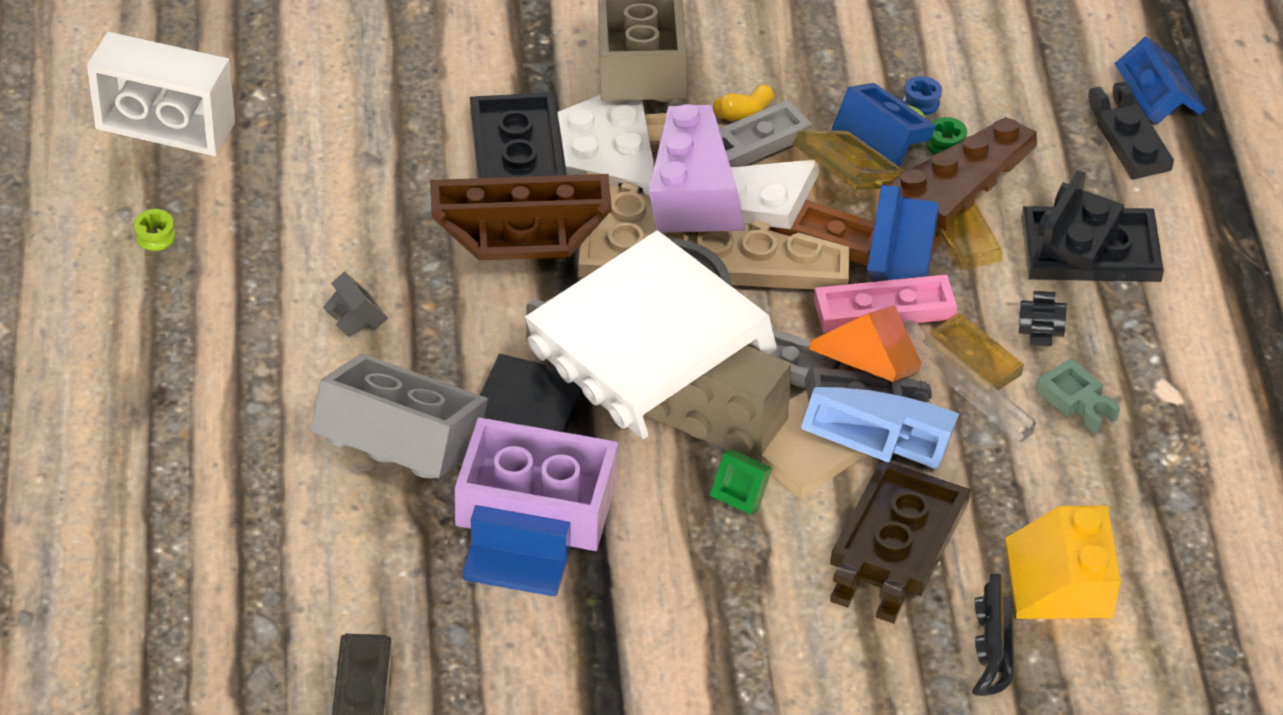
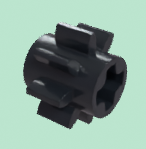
(1042, 318)

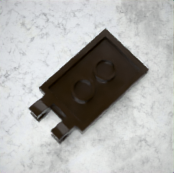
(896, 536)

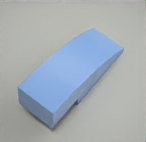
(881, 424)

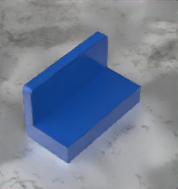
(1157, 81)
(882, 121)
(902, 236)
(517, 551)

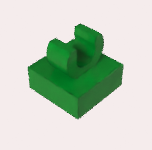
(740, 481)

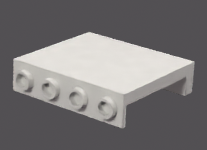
(645, 329)

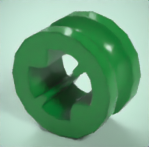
(949, 128)

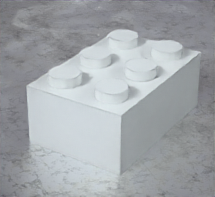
(161, 93)

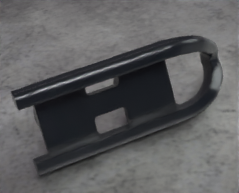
(997, 642)

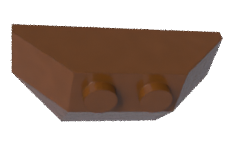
(521, 214)

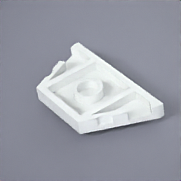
(607, 140)

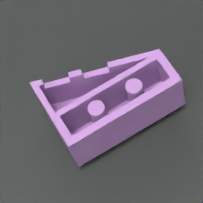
(692, 175)

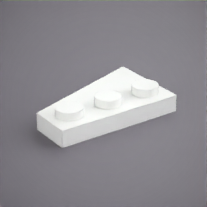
(774, 190)

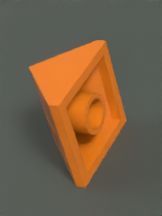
(873, 344)

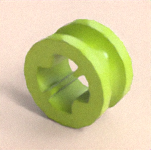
(150, 219)

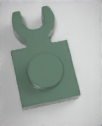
(1076, 390)

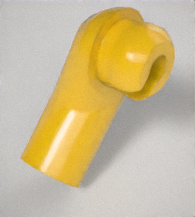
(738, 106)

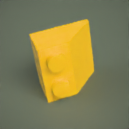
(1064, 565)

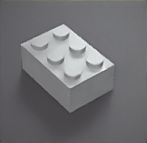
(397, 415)

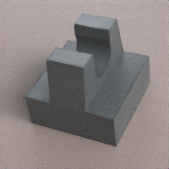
(357, 303)

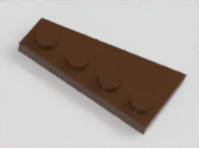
(967, 168)

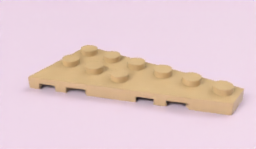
(751, 256)

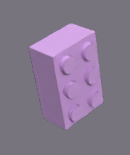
(539, 476)

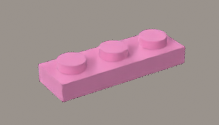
(914, 298)

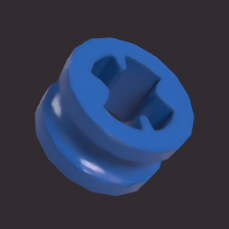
(923, 94)

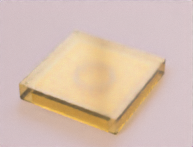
(848, 158)

